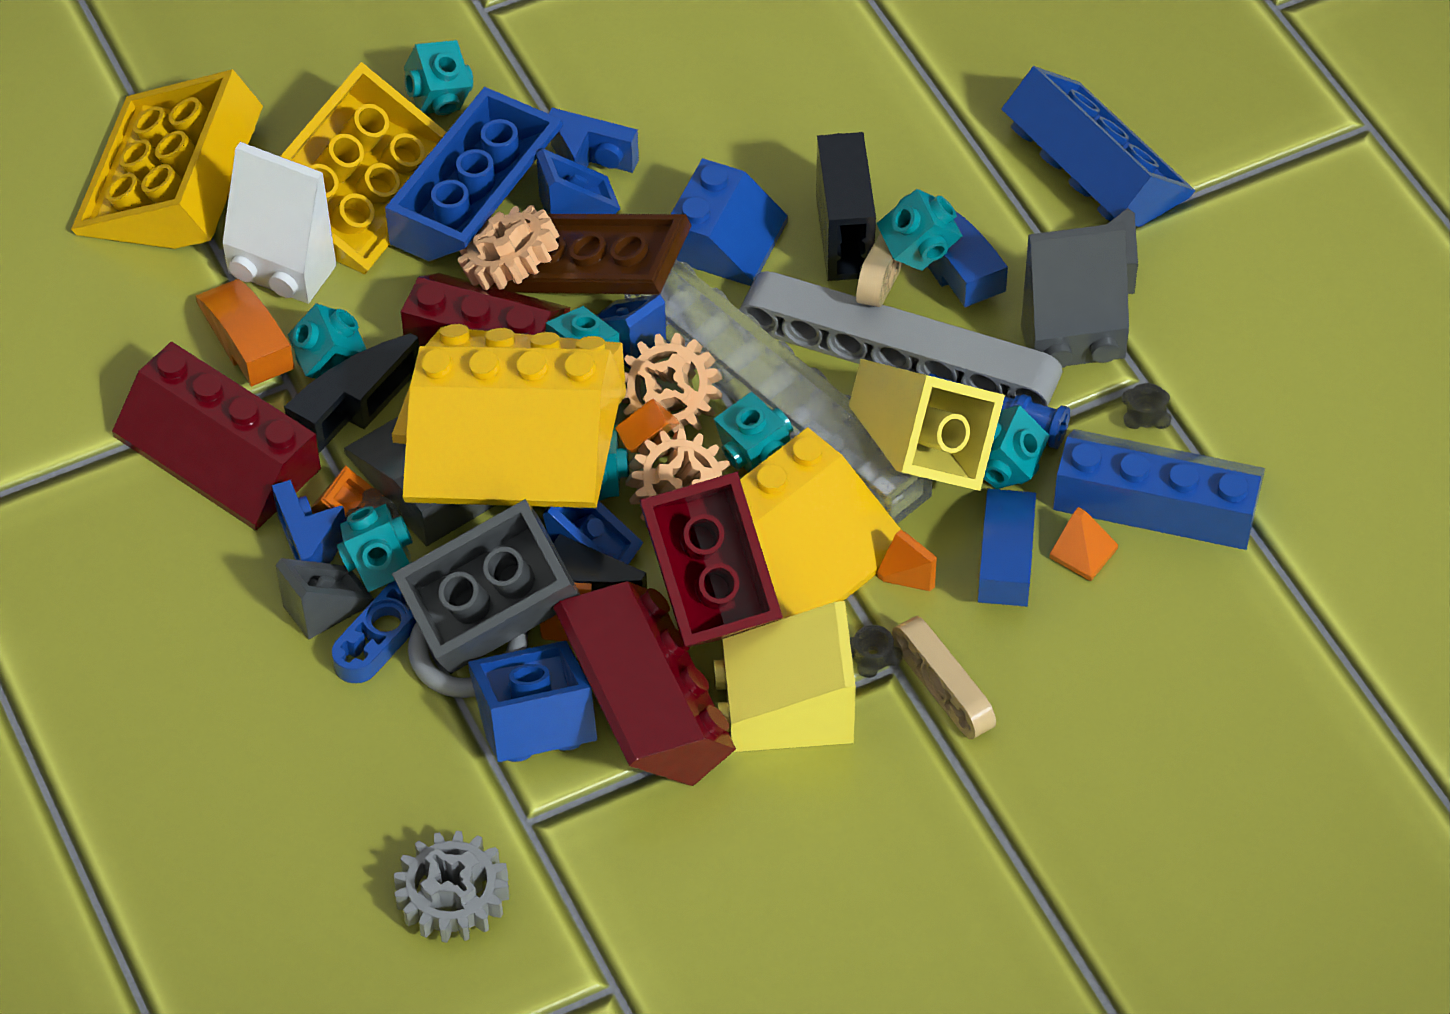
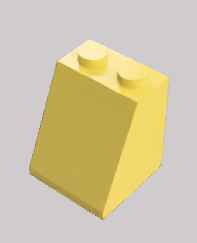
(927, 422)
(790, 682)

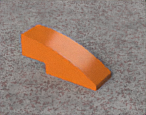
(246, 331)

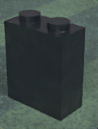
(844, 204)

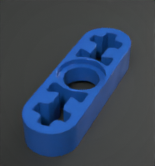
(381, 644)

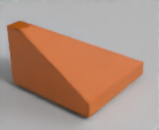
(343, 491)
(1083, 546)
(908, 564)

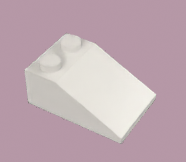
(278, 225)

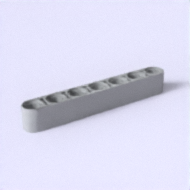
(886, 335)

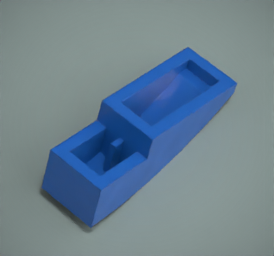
(971, 266)
(1007, 547)

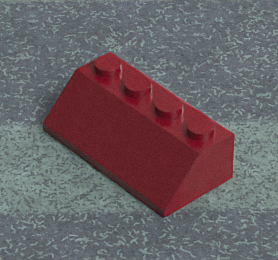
(215, 435)
(646, 681)

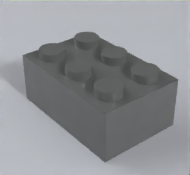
(486, 586)

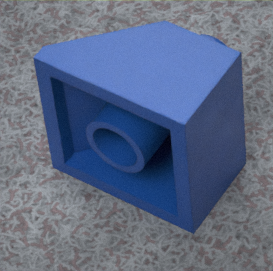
(730, 223)
(533, 701)

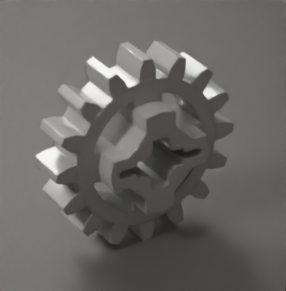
(449, 892)

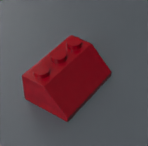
(449, 300)
(711, 560)

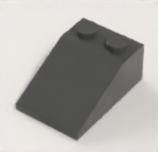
(1077, 294)
(383, 467)

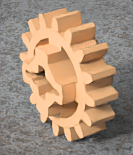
(509, 248)
(677, 369)
(685, 460)

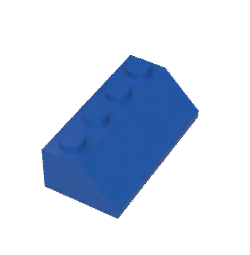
(1093, 147)
(468, 175)
(1158, 488)

